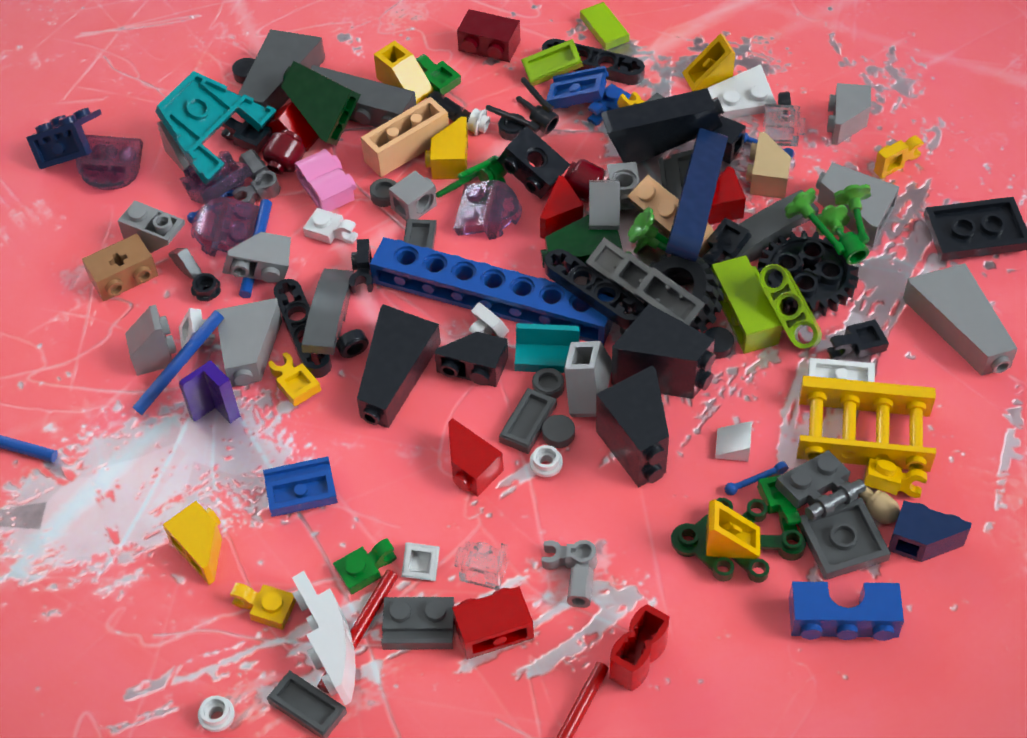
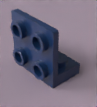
(61, 138)

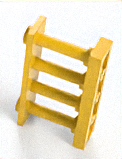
(867, 396)

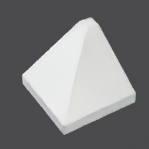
(420, 561)

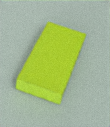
(604, 26)
(552, 62)

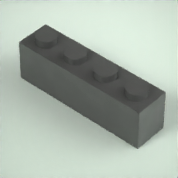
(377, 100)

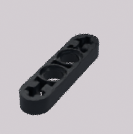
(597, 56)
(590, 292)
(297, 328)

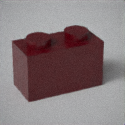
(488, 35)

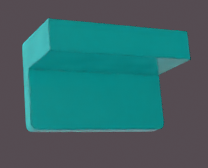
(543, 346)

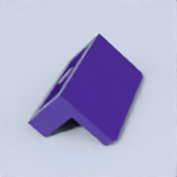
(207, 390)

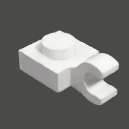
(328, 225)

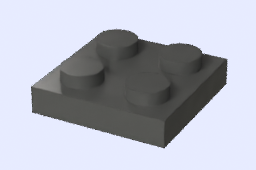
(844, 540)

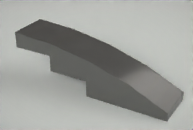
(768, 226)
(644, 282)
(327, 312)

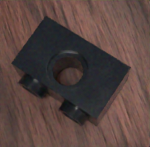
(531, 148)

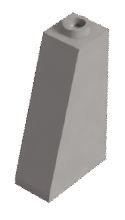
(963, 317)

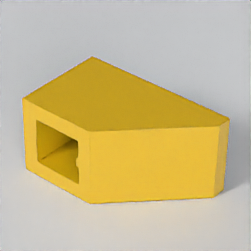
(400, 69)

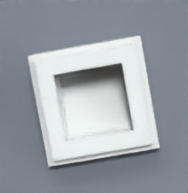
(734, 442)

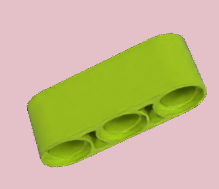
(777, 297)

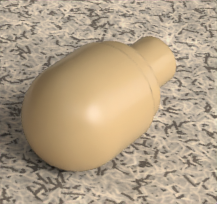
(881, 506)

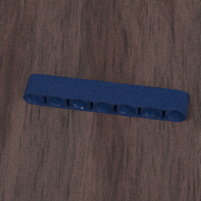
(697, 195)

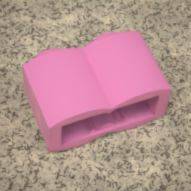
(325, 181)

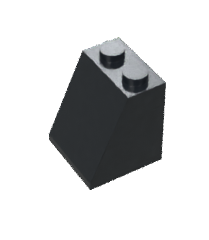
(675, 350)
(635, 425)

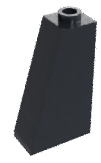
(661, 124)
(394, 364)

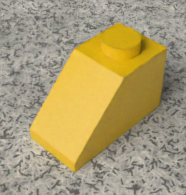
(449, 151)
(197, 538)

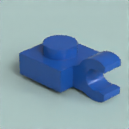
(608, 102)

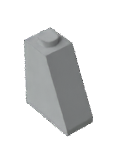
(874, 209)
(248, 339)

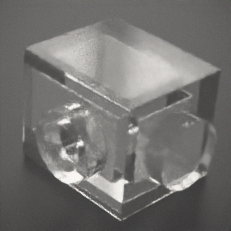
(784, 124)

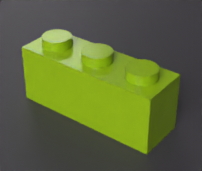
(747, 305)

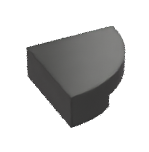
(185, 262)

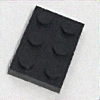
(976, 228)

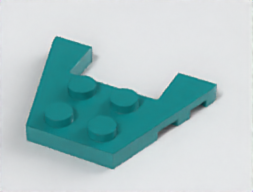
(198, 111)

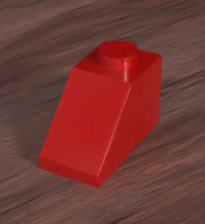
(473, 459)

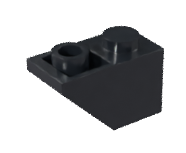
(474, 358)

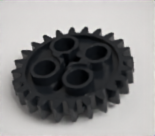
(815, 267)

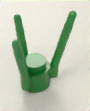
(485, 171)

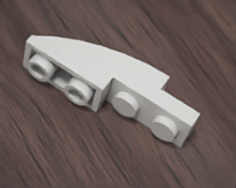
(329, 638)

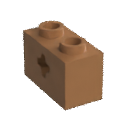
(120, 267)

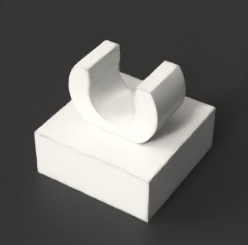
(487, 322)
(190, 324)

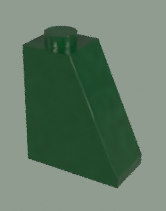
(320, 101)
(578, 240)

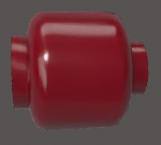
(283, 151)
(579, 176)

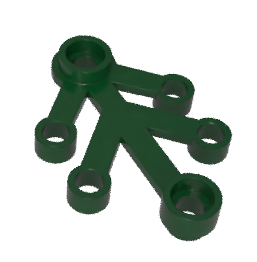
(697, 546)

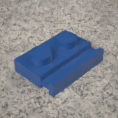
(577, 87)
(300, 486)

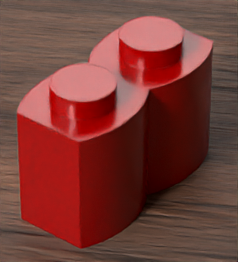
(639, 647)

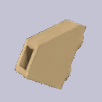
(770, 168)

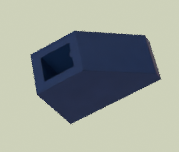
(926, 532)

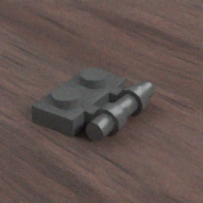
(815, 478)

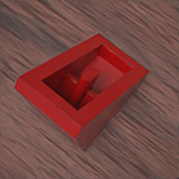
(291, 119)
(727, 199)
(561, 208)

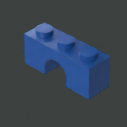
(817, 615)

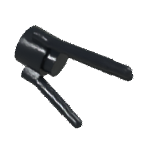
(542, 116)

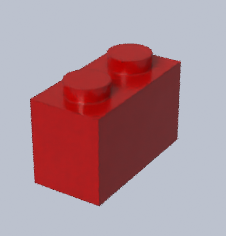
(493, 622)

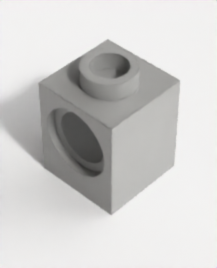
(629, 178)
(413, 196)

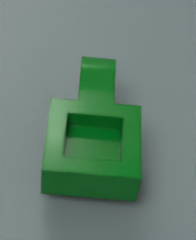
(440, 75)
(778, 503)
(361, 569)

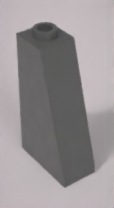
(273, 59)

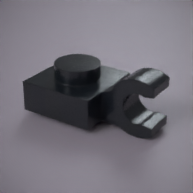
(246, 135)
(726, 241)
(361, 263)
(862, 338)

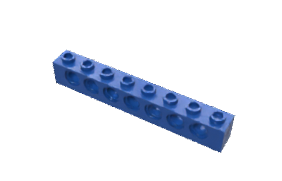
(500, 290)

